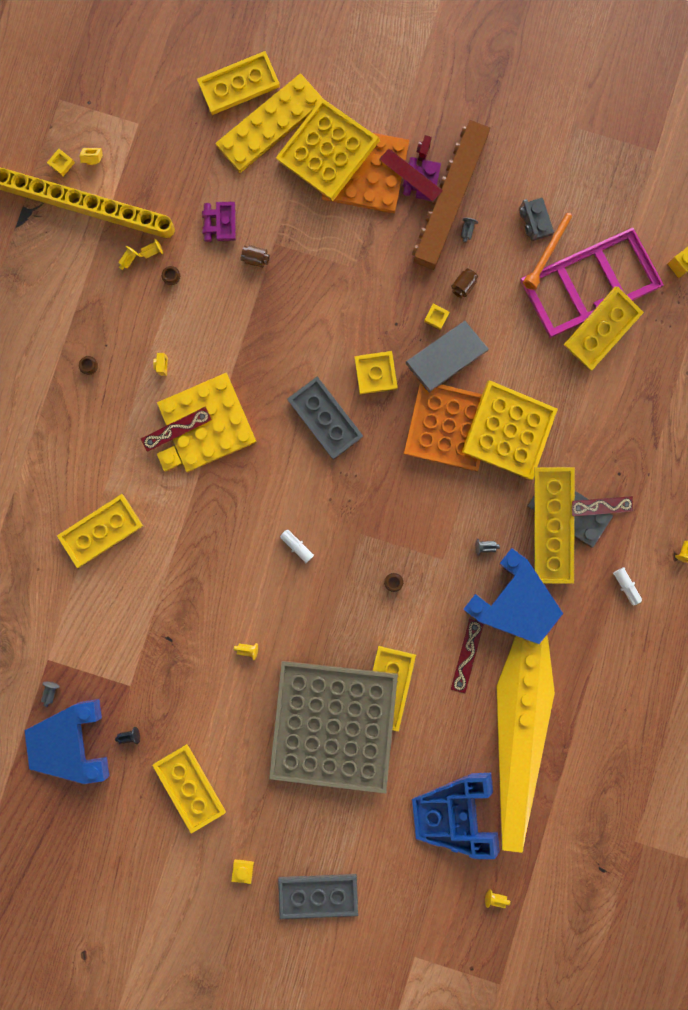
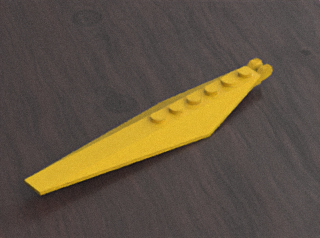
(523, 718)

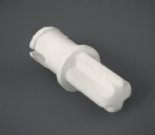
(296, 546)
(627, 586)

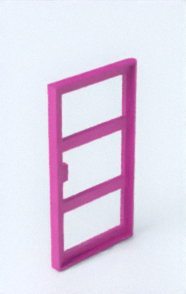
(630, 234)

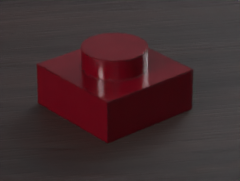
(423, 148)

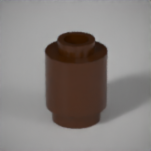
(255, 256)
(464, 283)

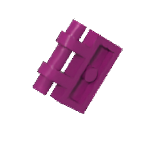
(429, 170)
(225, 221)

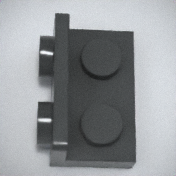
(536, 219)

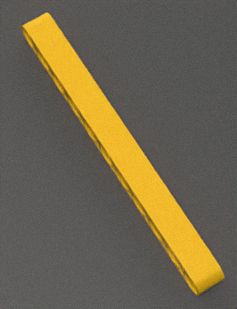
(85, 201)

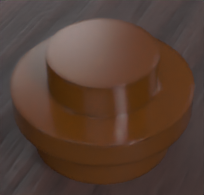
(170, 275)
(88, 365)
(393, 582)

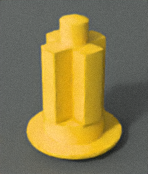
(151, 249)
(127, 258)
(683, 556)
(247, 650)
(496, 900)

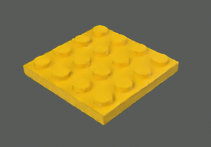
(327, 149)
(509, 430)
(220, 436)

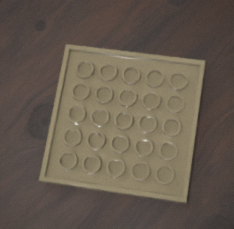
(333, 726)

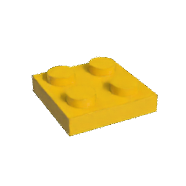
(376, 372)

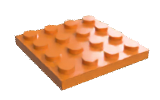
(374, 183)
(442, 426)

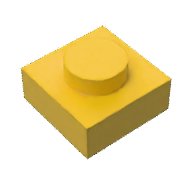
(91, 155)
(61, 162)
(436, 316)
(161, 364)
(169, 458)
(242, 871)

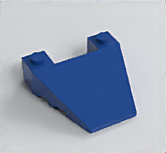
(522, 607)
(58, 745)
(450, 818)

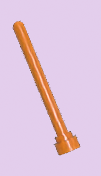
(532, 280)

